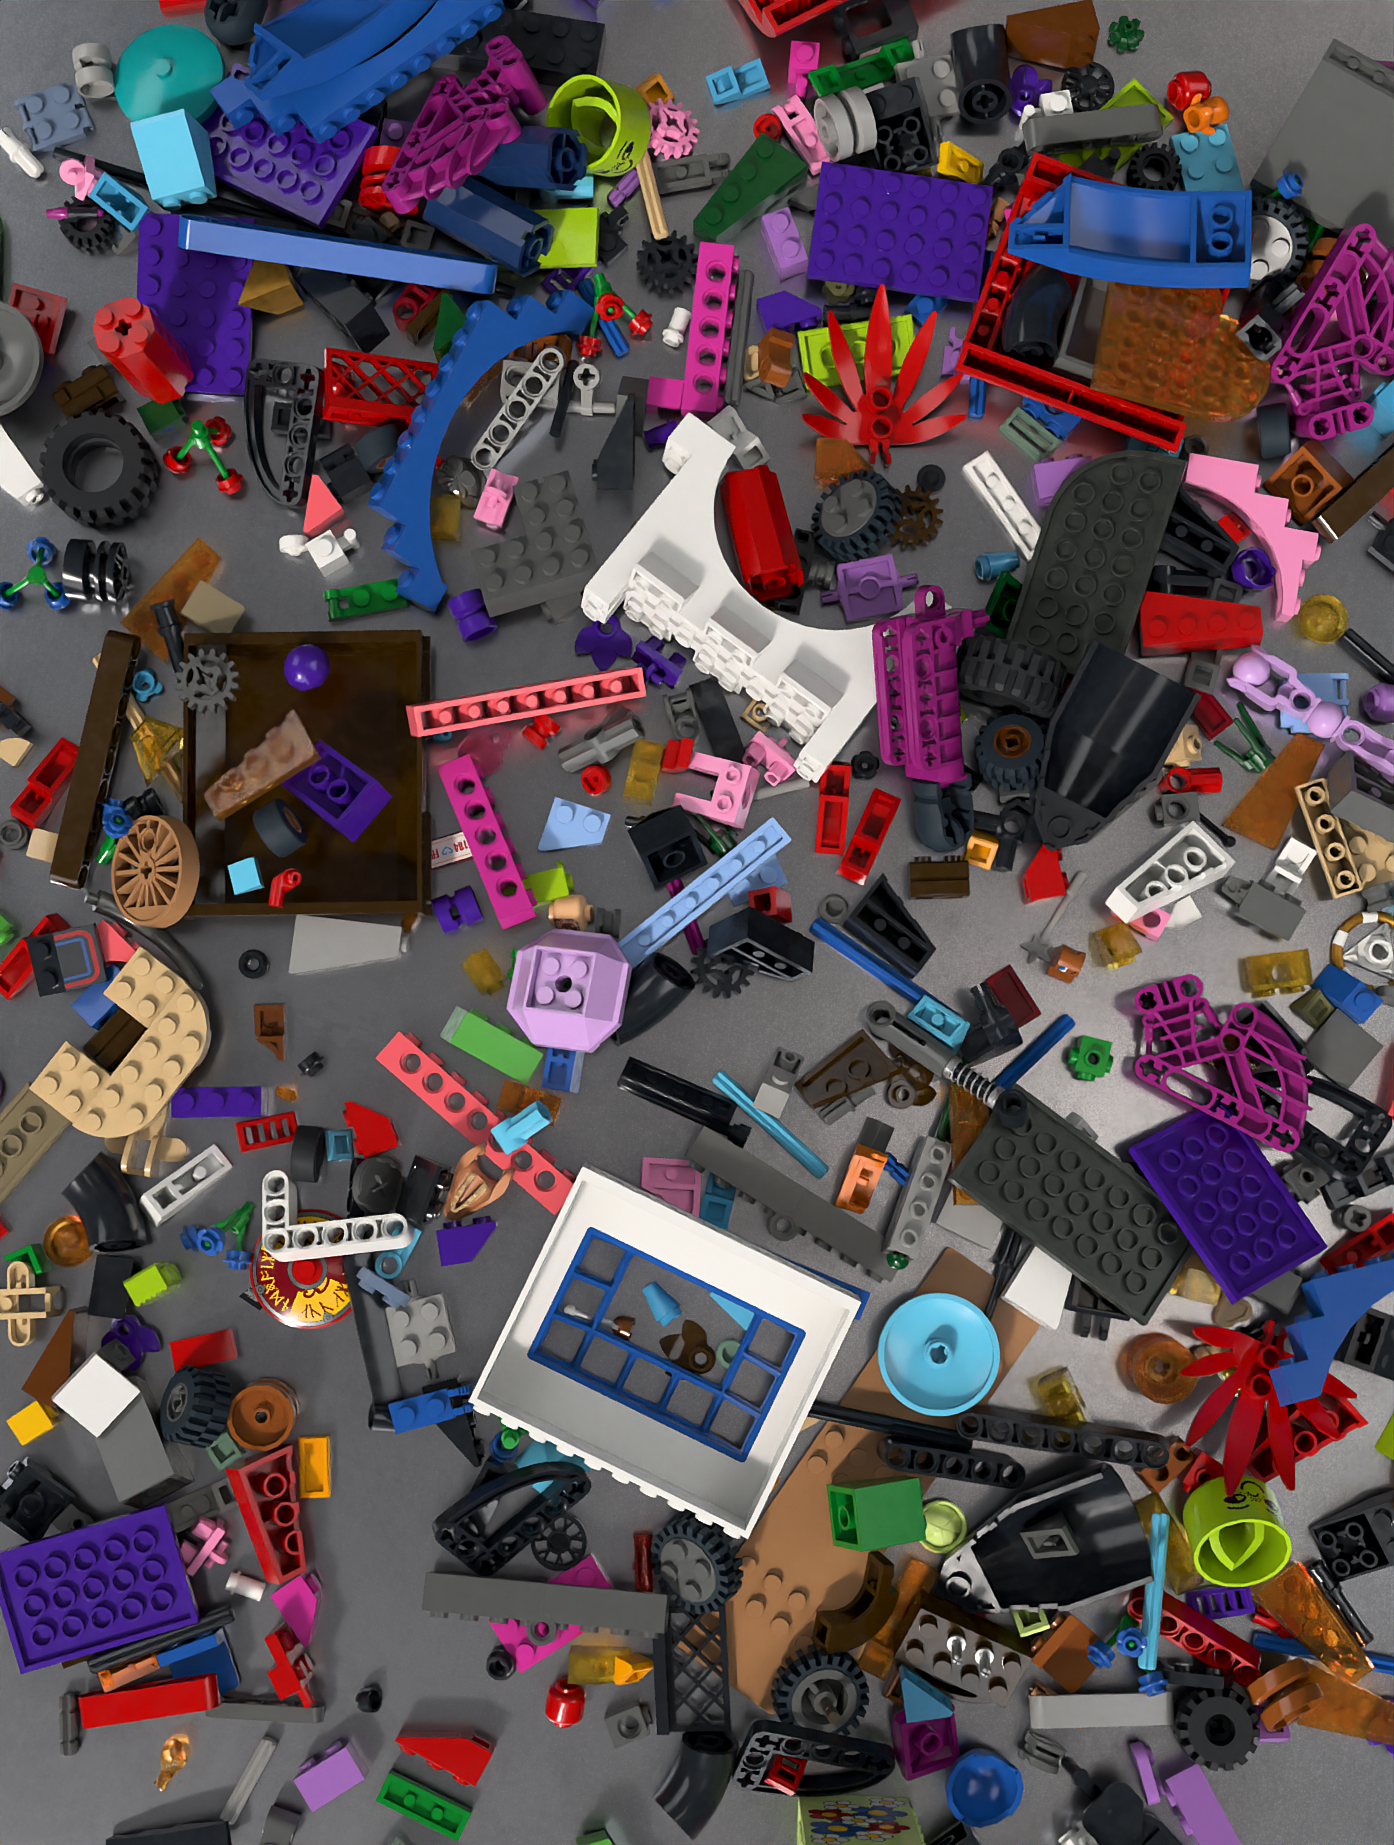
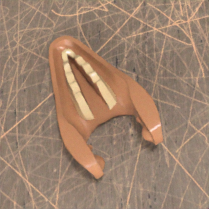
(471, 1187)

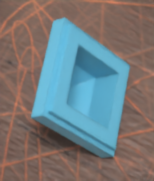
(339, 1145)

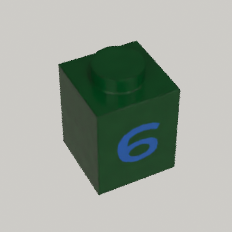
(163, 418)

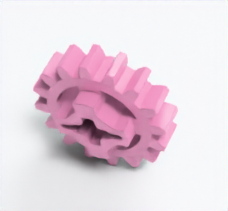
(671, 129)

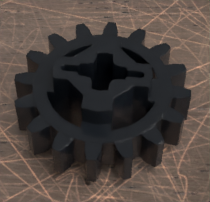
(668, 274)
(723, 980)

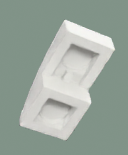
(1290, 865)

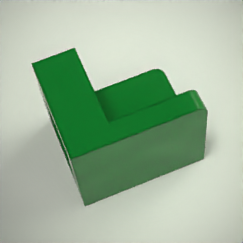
(35, 1255)

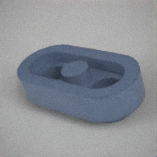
(392, 1294)

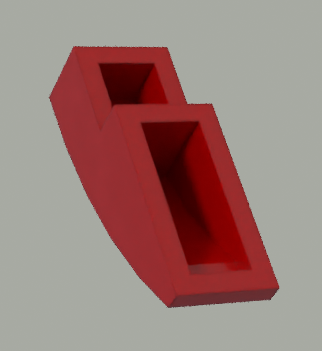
(46, 785)
(833, 809)
(869, 836)
(17, 969)

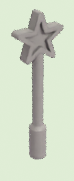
(1040, 944)

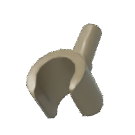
(390, 221)

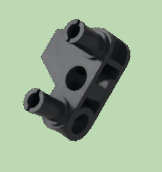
(995, 1032)

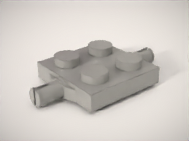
(937, 84)
(420, 1330)

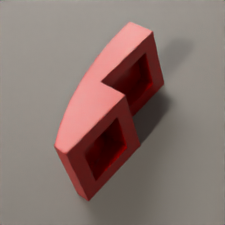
(677, 755)
(204, 1349)

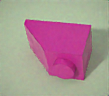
(300, 1605)

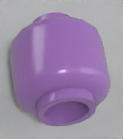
(1380, 702)

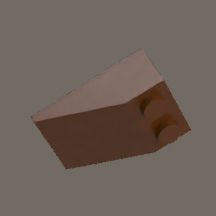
(1054, 35)
(61, 1357)

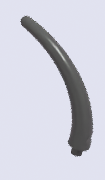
(105, 904)

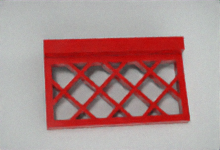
(372, 412)

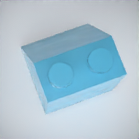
(175, 159)

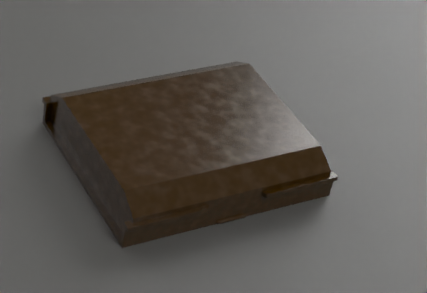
(355, 713)

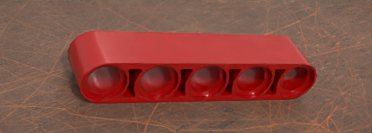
(1206, 1643)
(150, 1700)

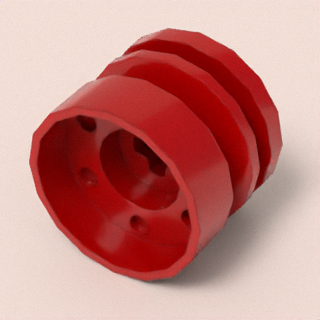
(375, 168)

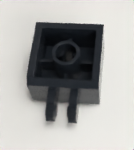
(1086, 1300)

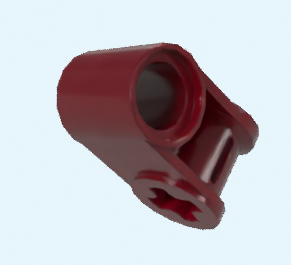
(413, 299)

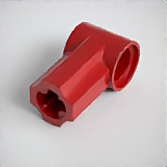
(1193, 780)

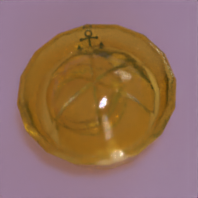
(1322, 618)

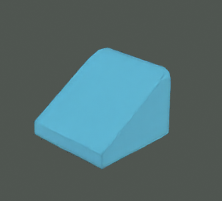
(246, 875)

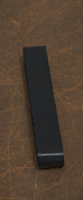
(1077, 1430)

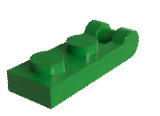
(364, 600)

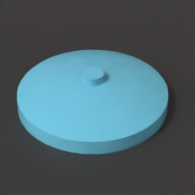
(938, 1354)

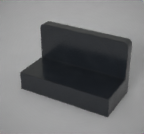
(108, 1291)

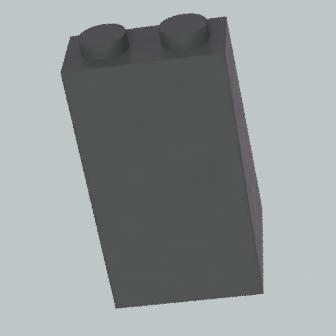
(137, 1455)

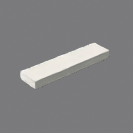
(1004, 503)

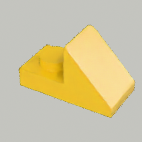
(958, 164)

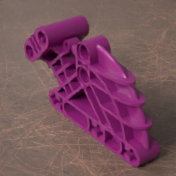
(463, 127)
(1329, 404)
(1177, 1016)

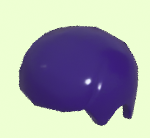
(1252, 569)
(306, 667)

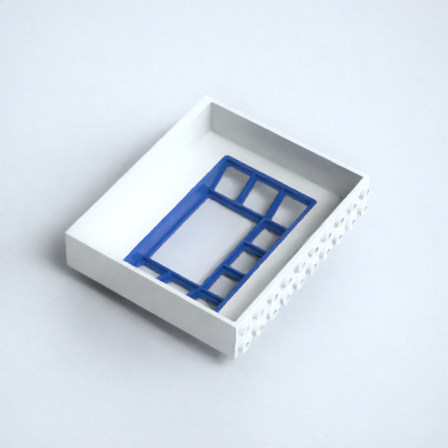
(625, 1431)

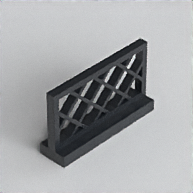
(665, 1676)

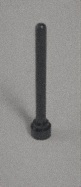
(736, 1134)

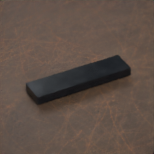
(678, 1092)

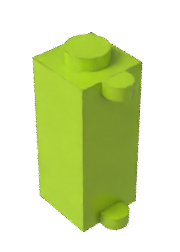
(547, 885)

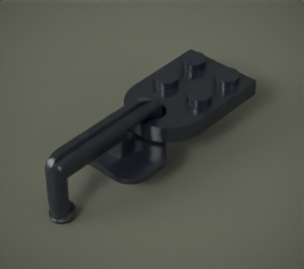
(1117, 1813)

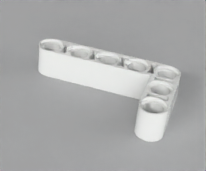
(324, 1232)

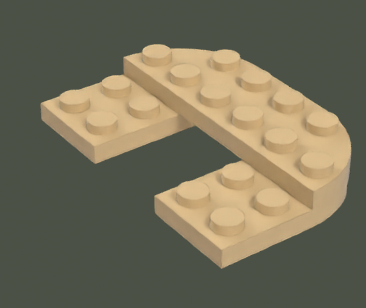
(152, 1070)

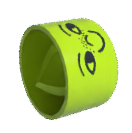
(583, 105)
(1239, 1536)

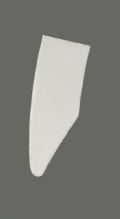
(1182, 913)

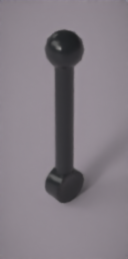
(1229, 841)

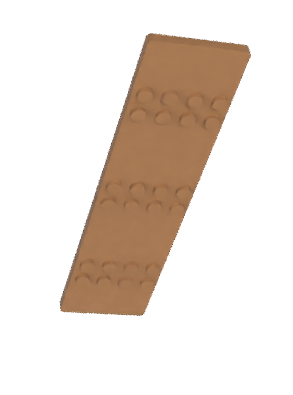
(791, 1552)

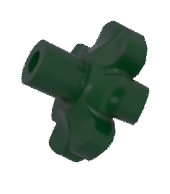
(1125, 34)

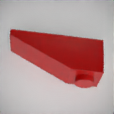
(1369, 1244)

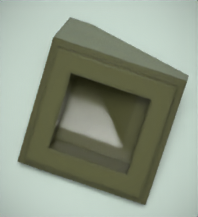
(1313, 1008)

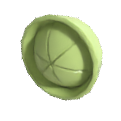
(944, 1526)

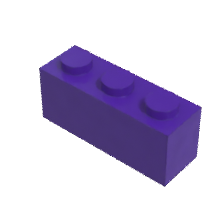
(220, 1102)

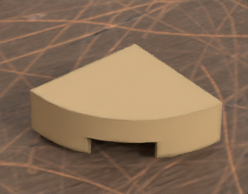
(14, 750)

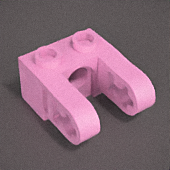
(731, 794)

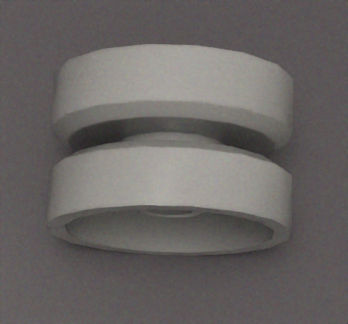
(845, 123)

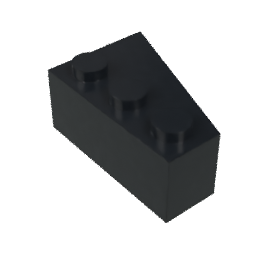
(762, 942)

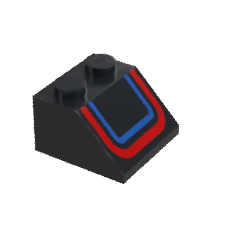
(67, 959)

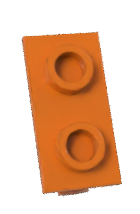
(129, 1671)

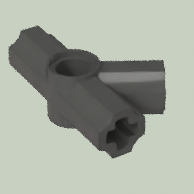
(603, 740)

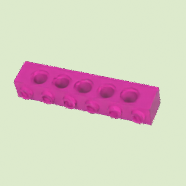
(711, 259)
(455, 777)

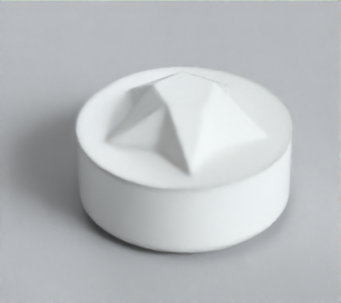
(293, 544)

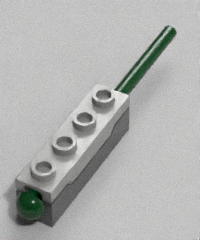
(919, 1195)

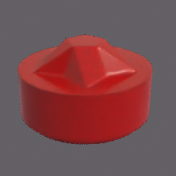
(769, 125)
(596, 779)

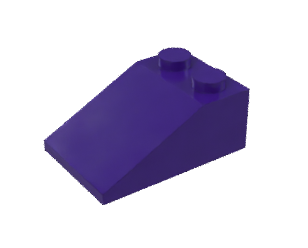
(339, 792)

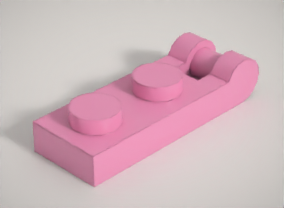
(802, 133)

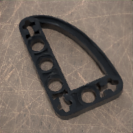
(293, 450)
(1312, 1135)
(453, 1517)
(763, 1739)

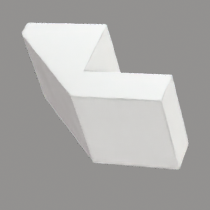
(749, 449)

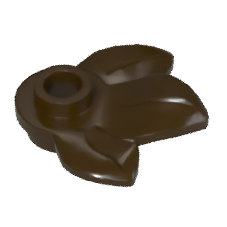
(914, 1081)
(685, 1346)

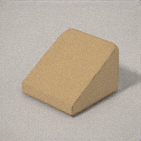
(42, 845)

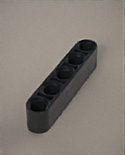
(962, 1469)

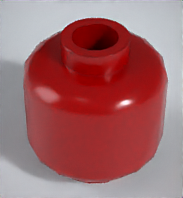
(1186, 86)
(565, 1703)

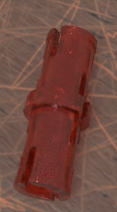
(642, 1562)

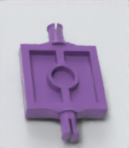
(869, 588)

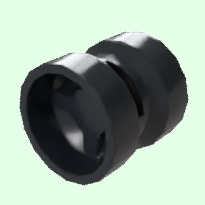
(145, 804)

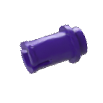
(660, 433)

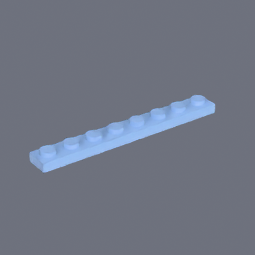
(704, 892)

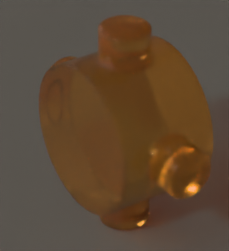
(409, 921)
(285, 1093)

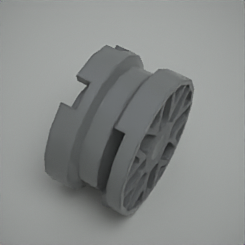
(1042, 1752)

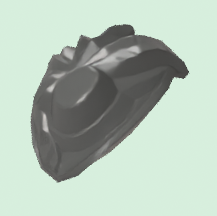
(462, 479)

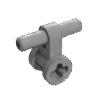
(588, 405)

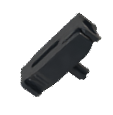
(1272, 311)

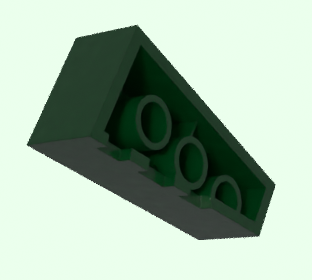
(751, 187)

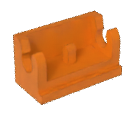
(861, 1179)

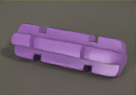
(624, 188)

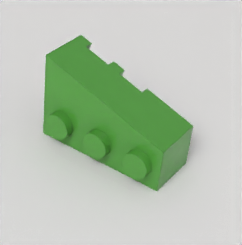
(492, 1043)

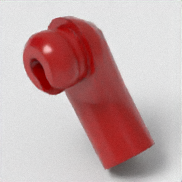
(281, 884)

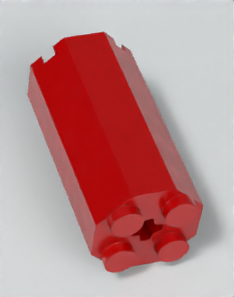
(142, 350)
(761, 532)

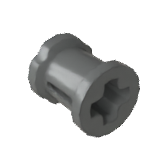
(1361, 1223)

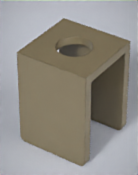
(211, 609)

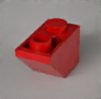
(1044, 877)
(373, 1130)

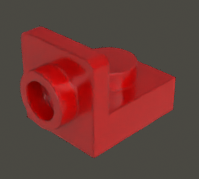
(1234, 527)

